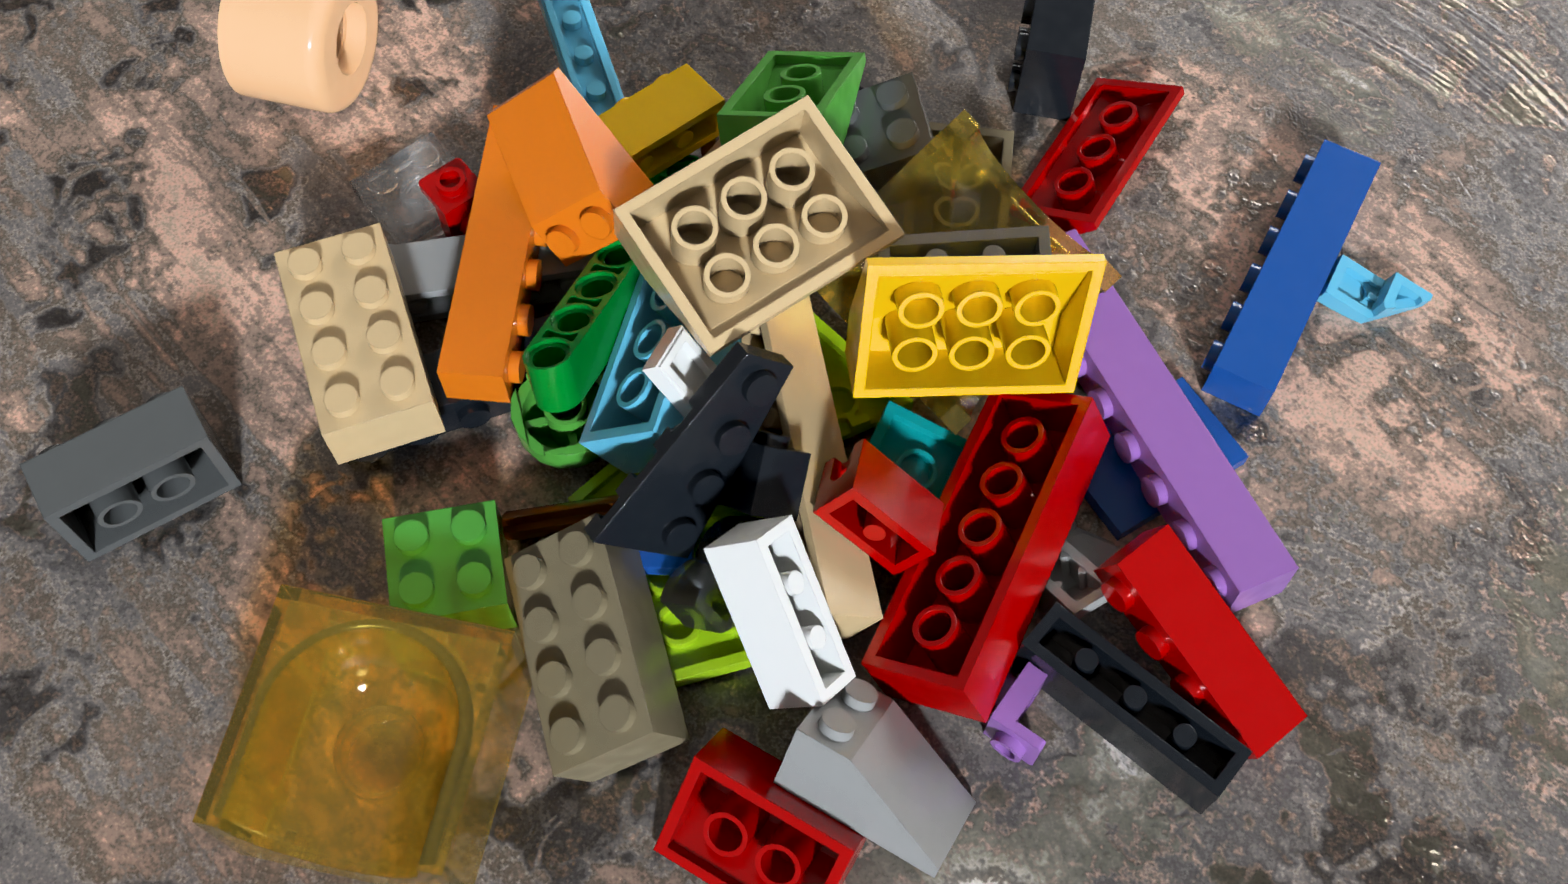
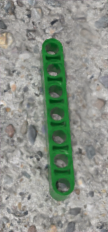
(584, 325)

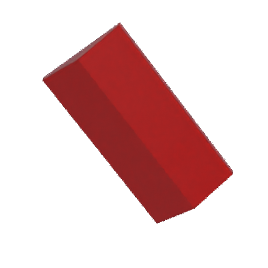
(1099, 150)

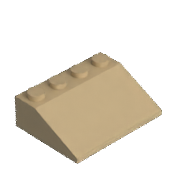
(755, 226)

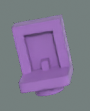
(1013, 701)

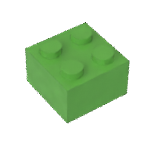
(450, 564)

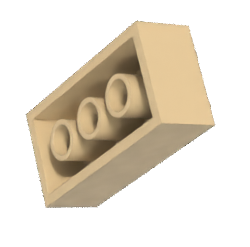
(358, 344)

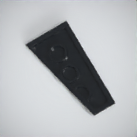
(696, 459)

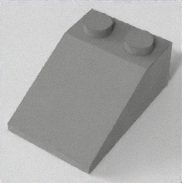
(877, 776)

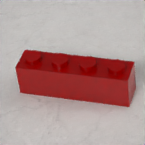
(1198, 639)

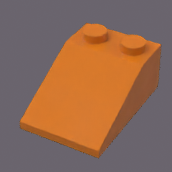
(565, 166)

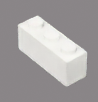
(780, 613)

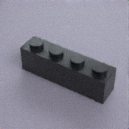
(1132, 709)

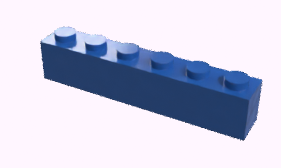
(1291, 278)

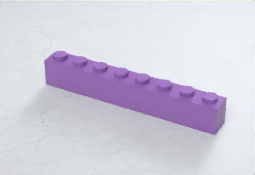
(1179, 459)

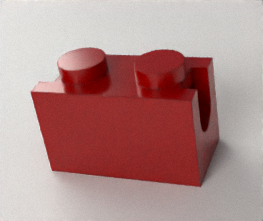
(879, 508)

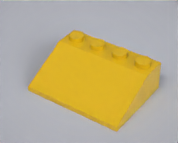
(971, 324)

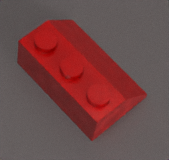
(746, 829)

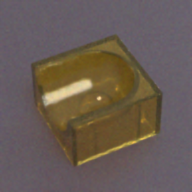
(368, 741)

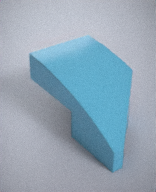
(1367, 297)

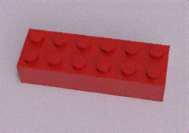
(999, 537)

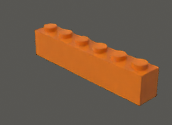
(491, 290)

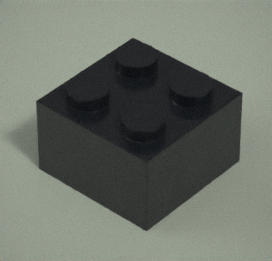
(1051, 56)

